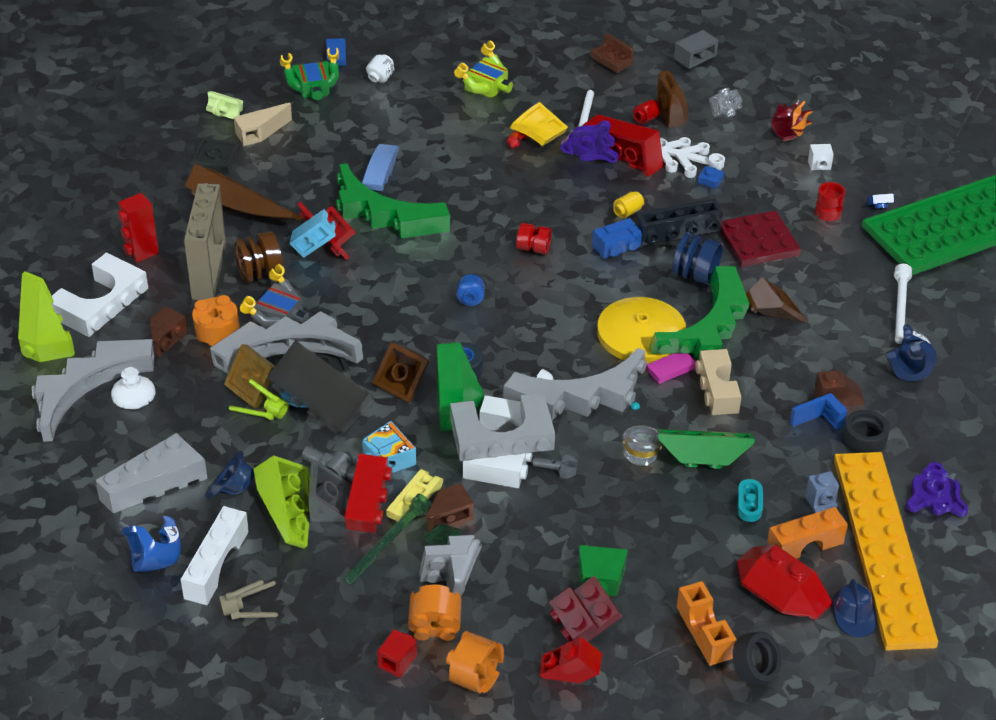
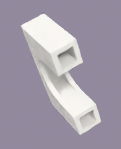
(91, 314)
(507, 470)

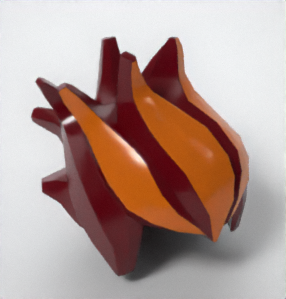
(790, 121)

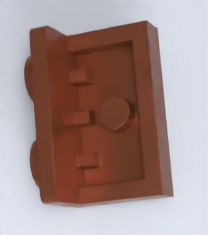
(613, 54)

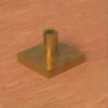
(246, 366)

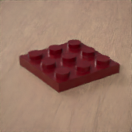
(759, 238)

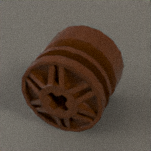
(258, 257)

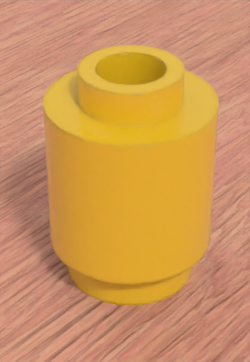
(628, 204)

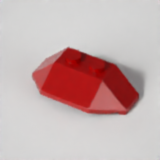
(783, 582)

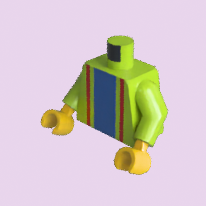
(487, 76)

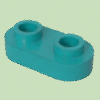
(750, 500)

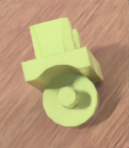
(224, 105)

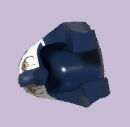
(915, 357)

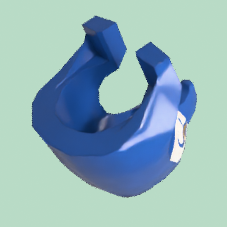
(151, 555)

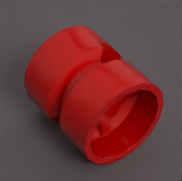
(830, 201)
(534, 238)

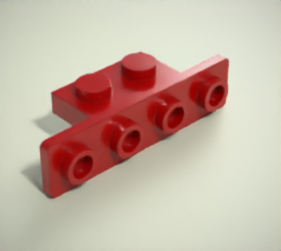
(342, 230)

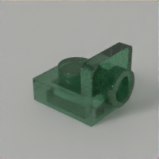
(440, 535)

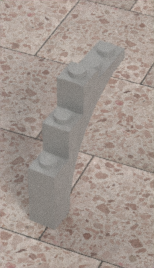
(316, 334)
(58, 392)
(582, 395)

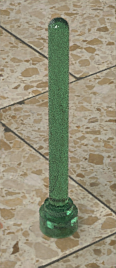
(418, 506)

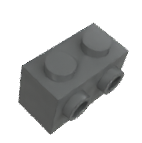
(696, 49)

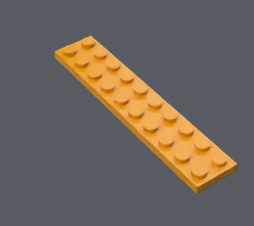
(885, 552)

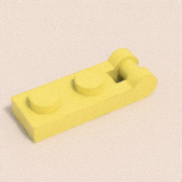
(415, 486)

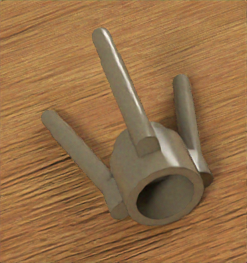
(232, 601)

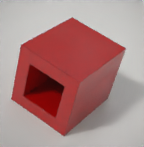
(397, 653)

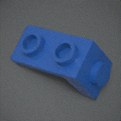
(826, 405)

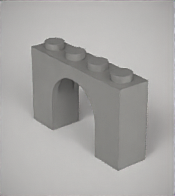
(478, 442)

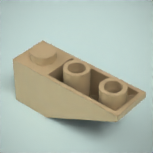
(261, 124)

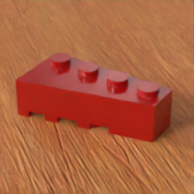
(634, 144)

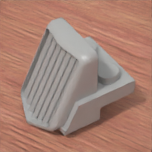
(450, 562)

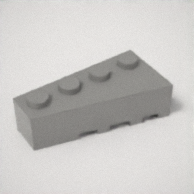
(151, 473)

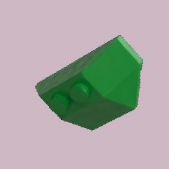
(705, 447)

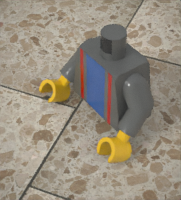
(276, 303)

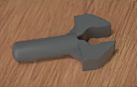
(566, 466)

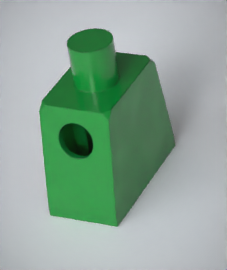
(605, 564)

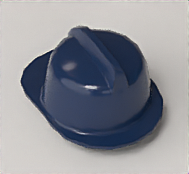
(233, 478)
(855, 610)

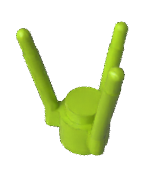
(274, 405)

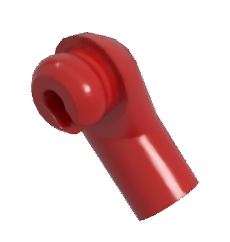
(513, 139)

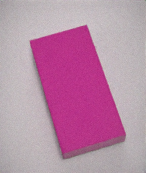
(670, 367)

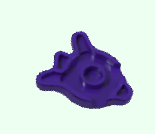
(591, 143)
(937, 492)

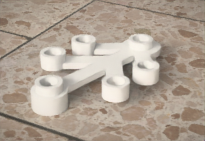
(686, 153)

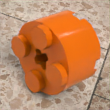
(215, 319)
(434, 613)
(475, 662)

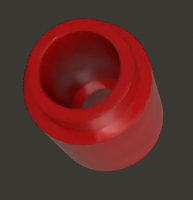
(647, 111)

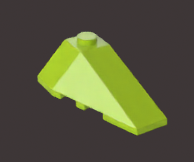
(39, 325)
(285, 493)

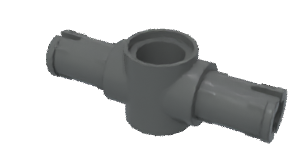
(337, 462)

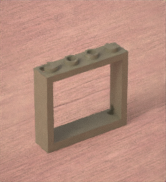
(205, 253)

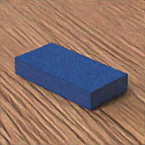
(340, 44)

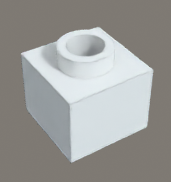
(820, 157)

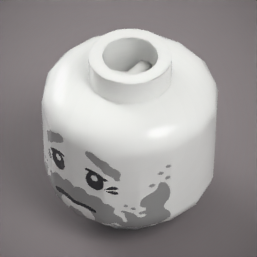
(380, 68)

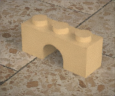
(720, 393)

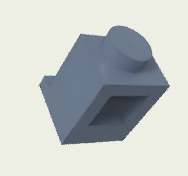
(822, 491)

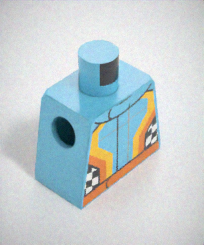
(390, 443)

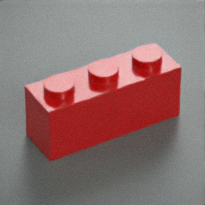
(138, 227)
(368, 493)

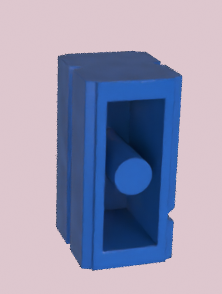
(616, 238)

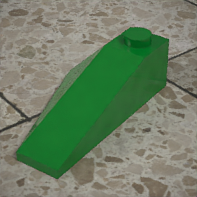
(455, 382)

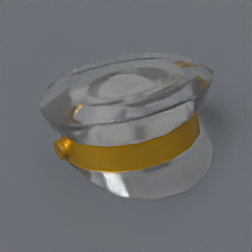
(641, 444)

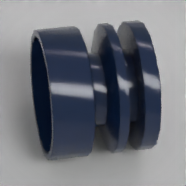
(695, 258)

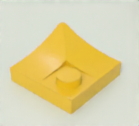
(539, 124)

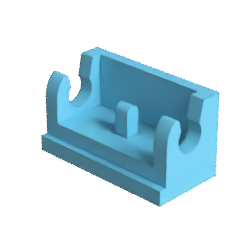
(312, 234)

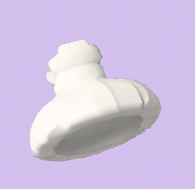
(132, 390)

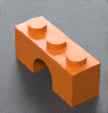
(824, 527)
(712, 637)

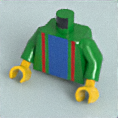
(312, 78)

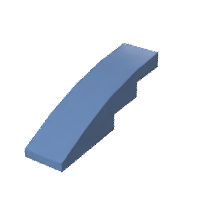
(380, 166)

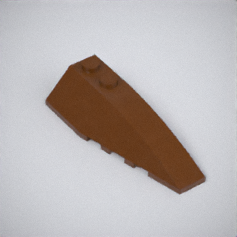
(238, 195)

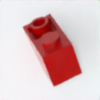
(571, 662)

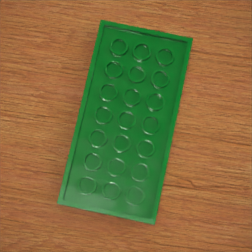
(939, 226)

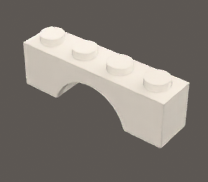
(203, 572)

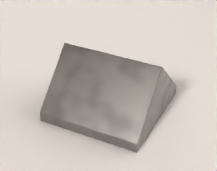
(327, 495)

